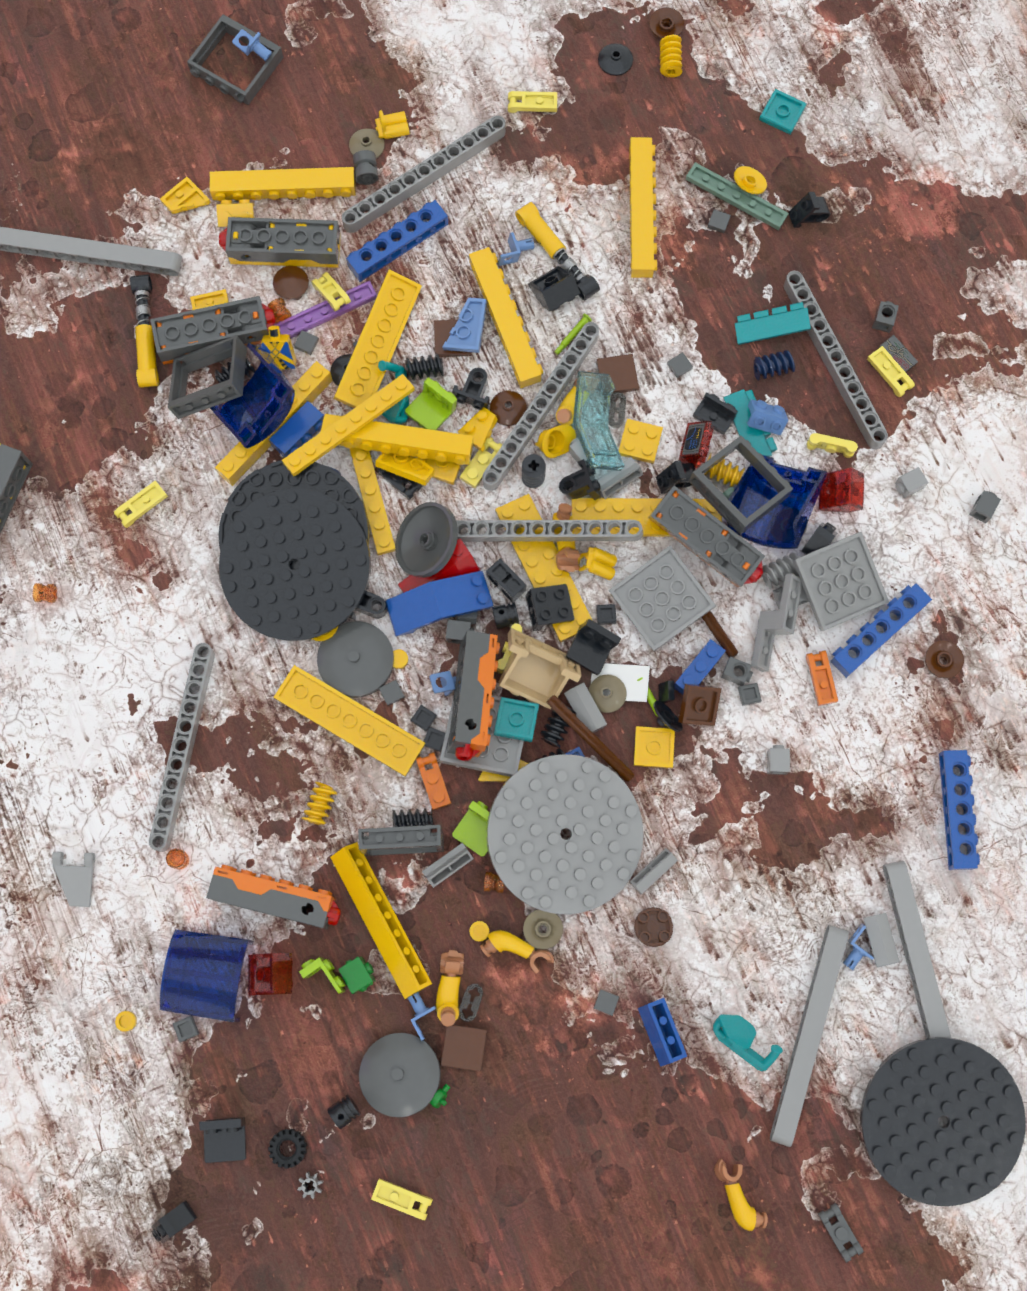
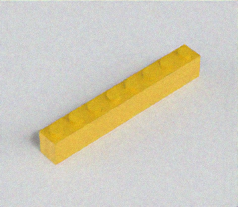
(282, 183)
(641, 207)
(505, 317)
(306, 389)
(408, 441)
(381, 920)

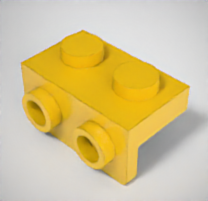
(228, 209)
(209, 299)

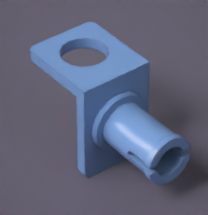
(254, 45)
(516, 248)
(447, 682)
(857, 952)
(420, 1010)

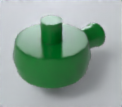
(440, 1097)

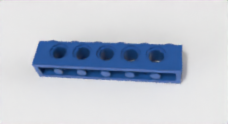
(393, 249)
(918, 600)
(952, 819)

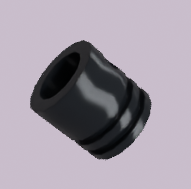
(505, 615)
(346, 1108)

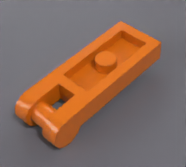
(822, 678)
(433, 782)

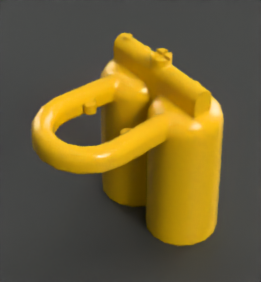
(392, 125)
(599, 563)

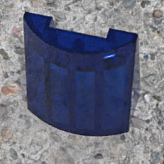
(263, 404)
(787, 522)
(202, 975)

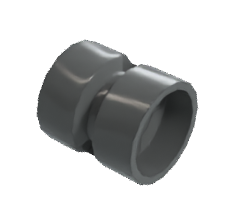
(365, 167)

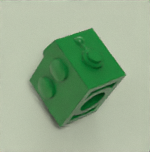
(357, 974)

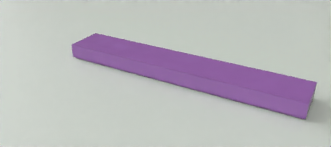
(323, 312)

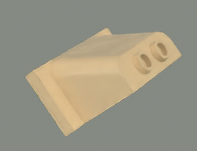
(536, 669)

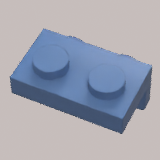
(767, 417)

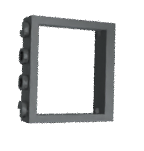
(232, 27)
(185, 405)
(722, 504)
(401, 840)

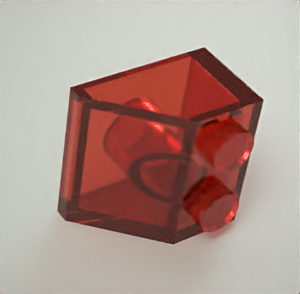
(270, 974)

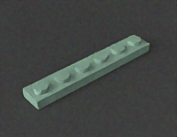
(736, 196)

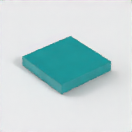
(782, 111)
(516, 719)

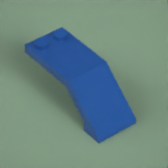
(438, 601)

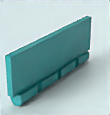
(775, 325)
(755, 436)

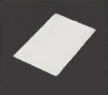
(628, 675)

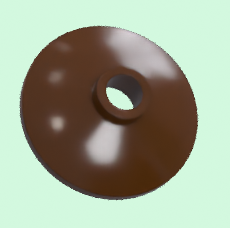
(666, 17)
(511, 415)
(952, 655)

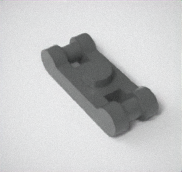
(840, 1232)

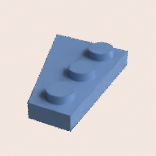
(468, 330)

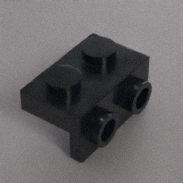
(718, 412)

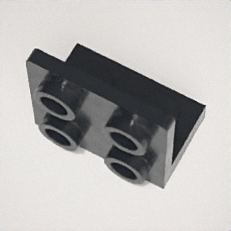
(549, 606)
(592, 646)
(224, 1139)

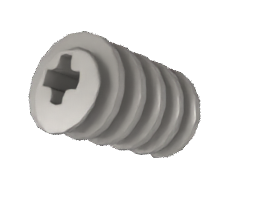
(779, 569)

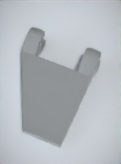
(75, 880)

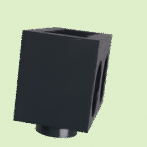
(506, 580)

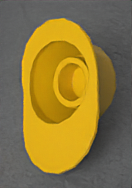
(556, 440)

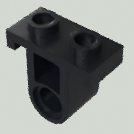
(809, 210)
(473, 391)
(675, 475)
(582, 482)
(822, 537)
(368, 602)
(173, 1222)

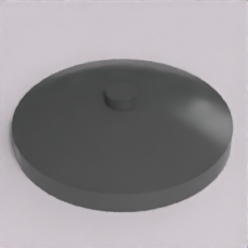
(426, 539)
(356, 659)
(399, 1075)

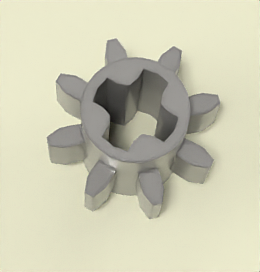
(304, 1185)

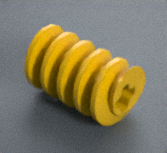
(671, 56)
(726, 472)
(319, 804)

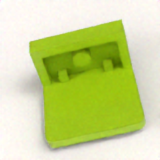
(432, 405)
(473, 828)
(313, 966)

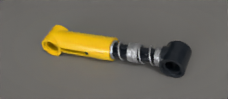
(530, 218)
(147, 372)

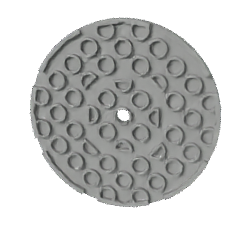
(527, 840)

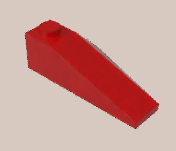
(459, 564)

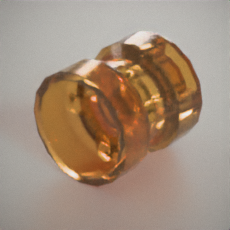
(279, 309)
(44, 592)
(173, 859)
(489, 883)

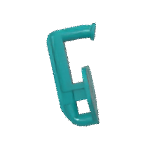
(393, 413)
(738, 1036)

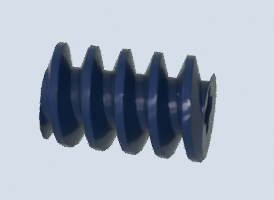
(772, 363)

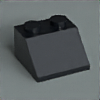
(554, 288)

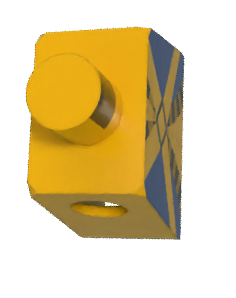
(279, 348)

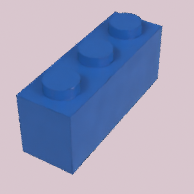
(297, 429)
(700, 666)
(662, 1032)

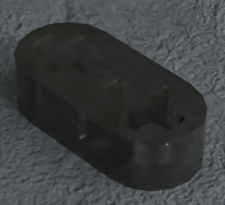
(621, 410)
(475, 1004)

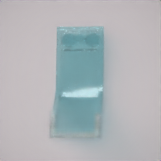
(591, 420)

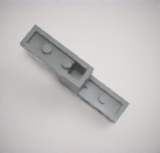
(776, 622)

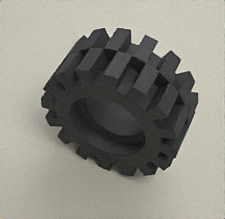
(275, 1153)

